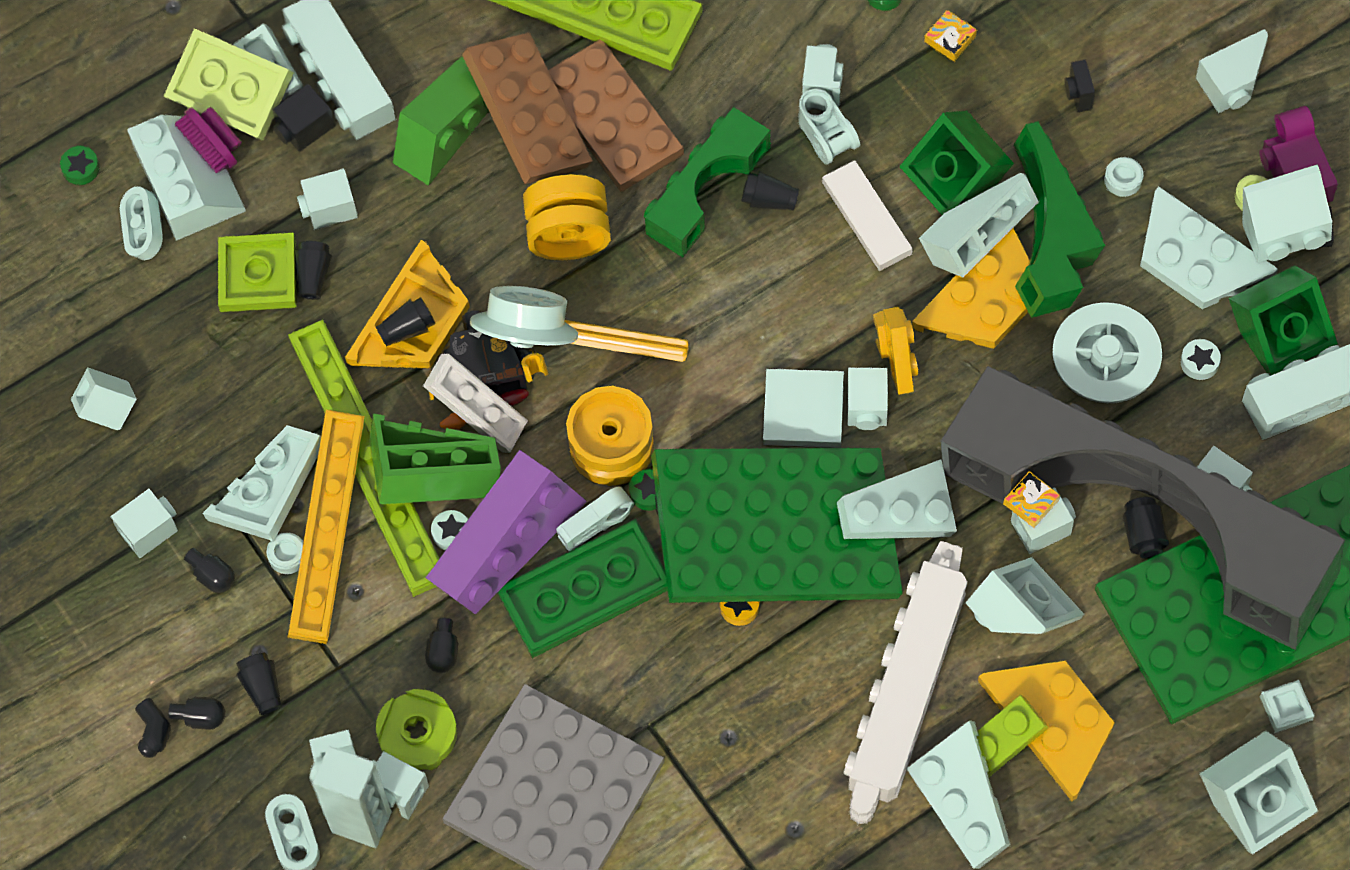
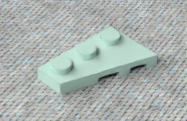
(960, 792)

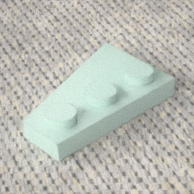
(267, 492)
(900, 507)

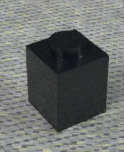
(302, 118)

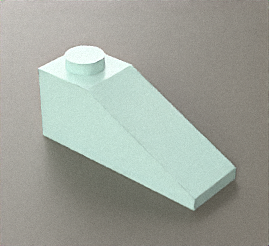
(976, 226)

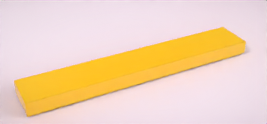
(326, 527)

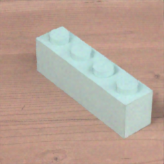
(339, 66)
(1299, 392)
(351, 796)

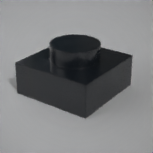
(1080, 86)

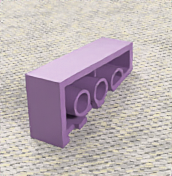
(504, 532)

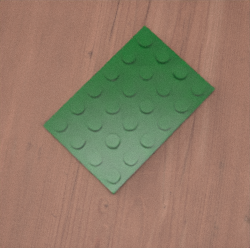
(768, 525)

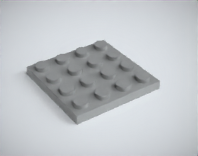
(553, 787)

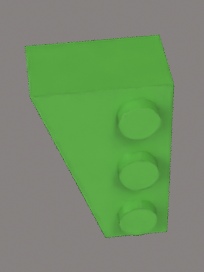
(438, 122)
(430, 464)

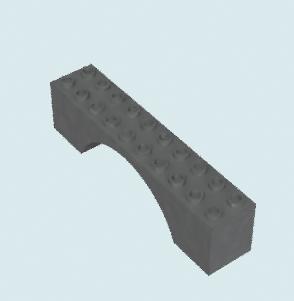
(1267, 556)

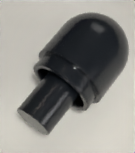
(211, 571)
(442, 647)
(199, 712)

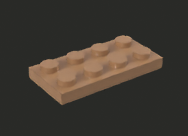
(527, 108)
(614, 116)

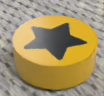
(739, 612)

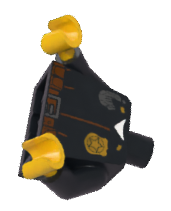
(493, 359)

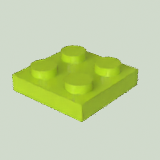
(256, 272)

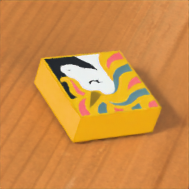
(950, 35)
(1031, 499)

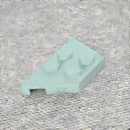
(1197, 255)

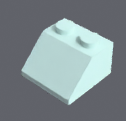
(1286, 214)
(1259, 791)

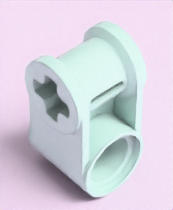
(827, 132)

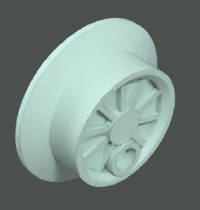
(525, 317)
(1107, 352)

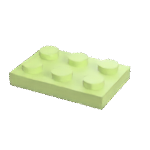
(229, 80)

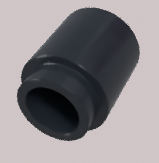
(1145, 527)

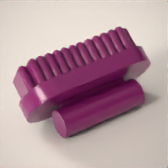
(210, 137)

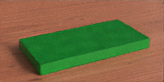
(583, 588)

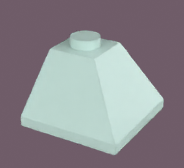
(1022, 600)

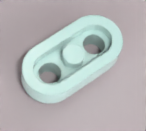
(141, 223)
(294, 835)

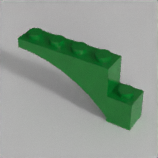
(1062, 229)

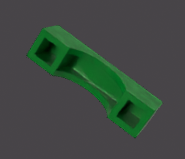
(733, 147)

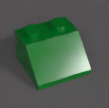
(955, 161)
(1284, 319)

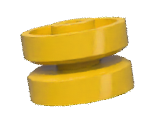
(566, 217)
(610, 435)

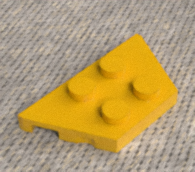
(419, 278)
(984, 301)
(1067, 707)

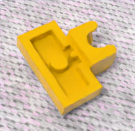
(893, 342)

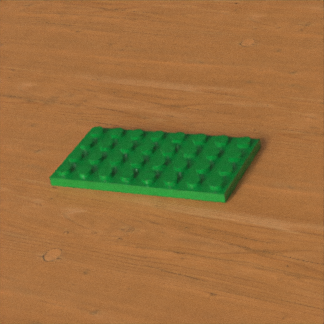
(1176, 622)

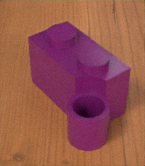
(1297, 148)

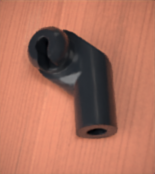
(156, 730)

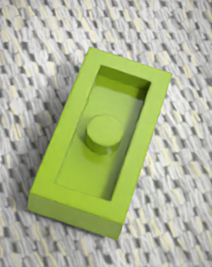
(1009, 733)

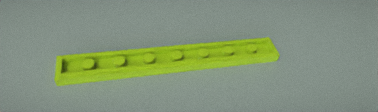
(337, 392)

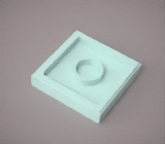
(803, 408)

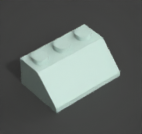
(182, 179)

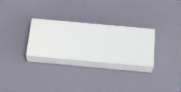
(867, 215)
(475, 402)

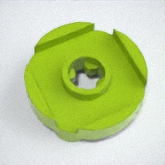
(406, 710)

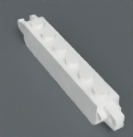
(907, 683)

